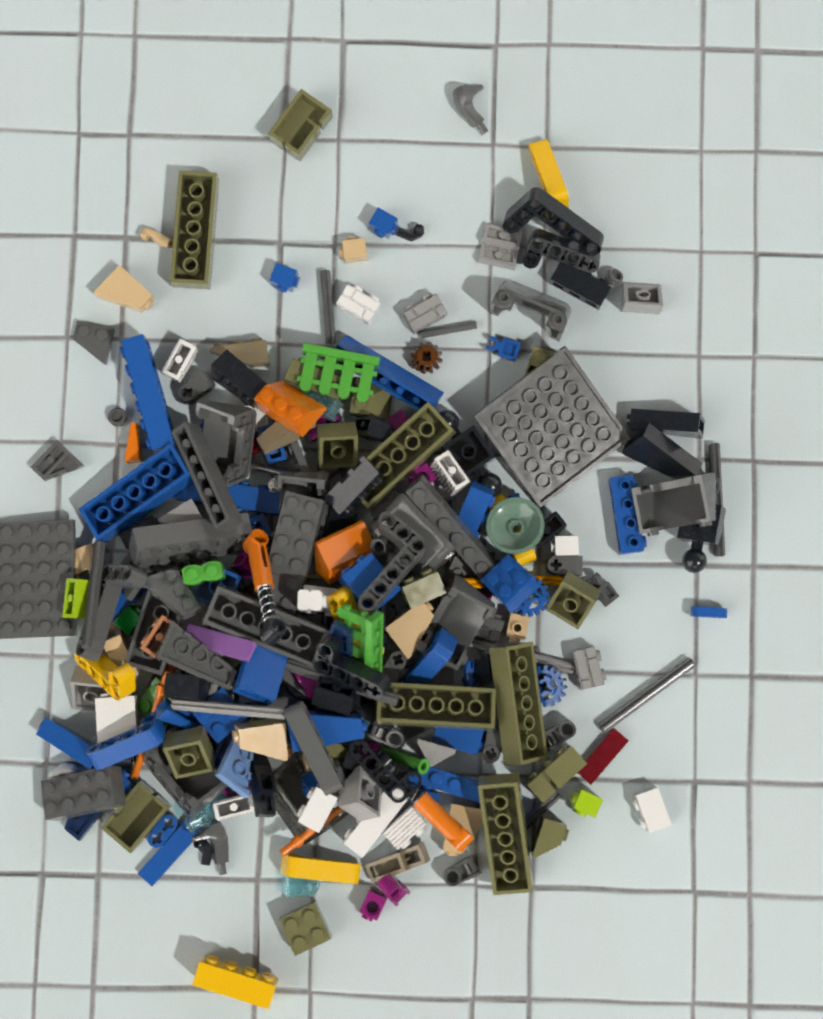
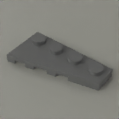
(187, 654)

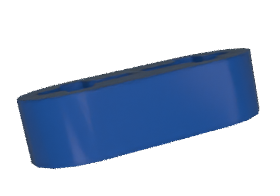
(708, 612)
(166, 833)

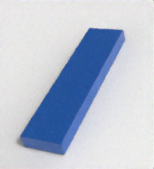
(167, 855)

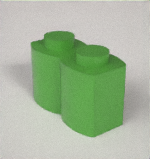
(197, 575)

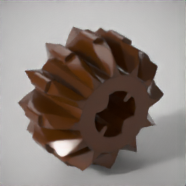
(434, 357)

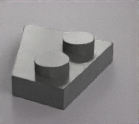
(56, 462)

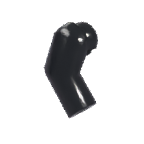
(411, 235)
(206, 850)

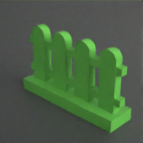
(329, 365)
(370, 635)

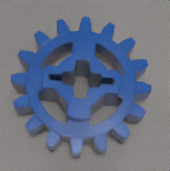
(536, 599)
(549, 678)

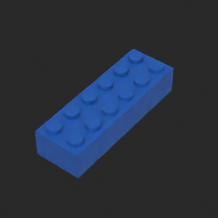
(149, 392)
(136, 494)

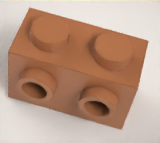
(152, 642)

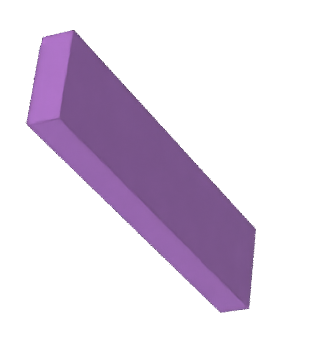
(223, 643)

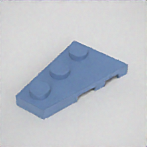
(235, 769)

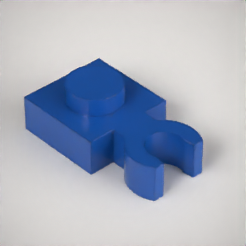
(507, 348)

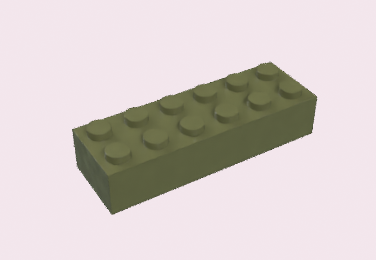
(194, 230)
(407, 450)
(518, 703)
(439, 707)
(505, 833)

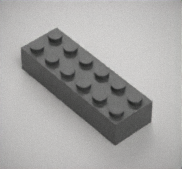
(185, 541)
(294, 546)
(242, 617)

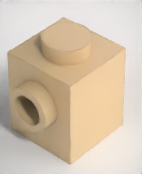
(353, 250)
(517, 627)

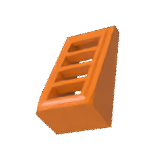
(133, 449)

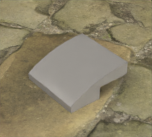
(499, 247)

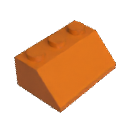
(289, 407)
(341, 550)

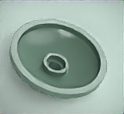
(511, 514)

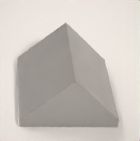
(642, 298)
(434, 752)

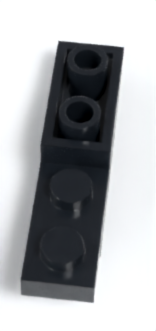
(262, 786)

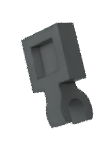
(608, 593)

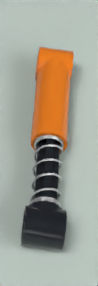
(263, 582)
(430, 809)

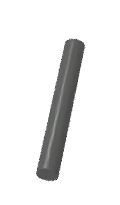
(448, 329)

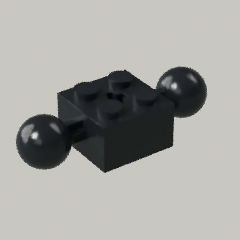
(481, 452)
(694, 559)

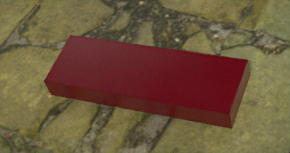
(603, 755)

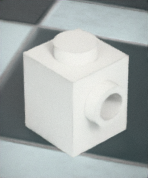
(565, 546)

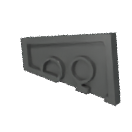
(171, 589)

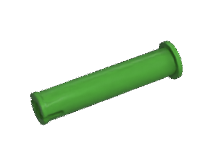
(420, 765)

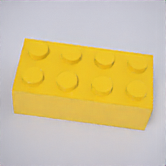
(235, 981)

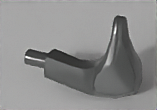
(463, 100)
(218, 836)

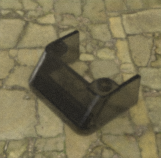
(291, 797)

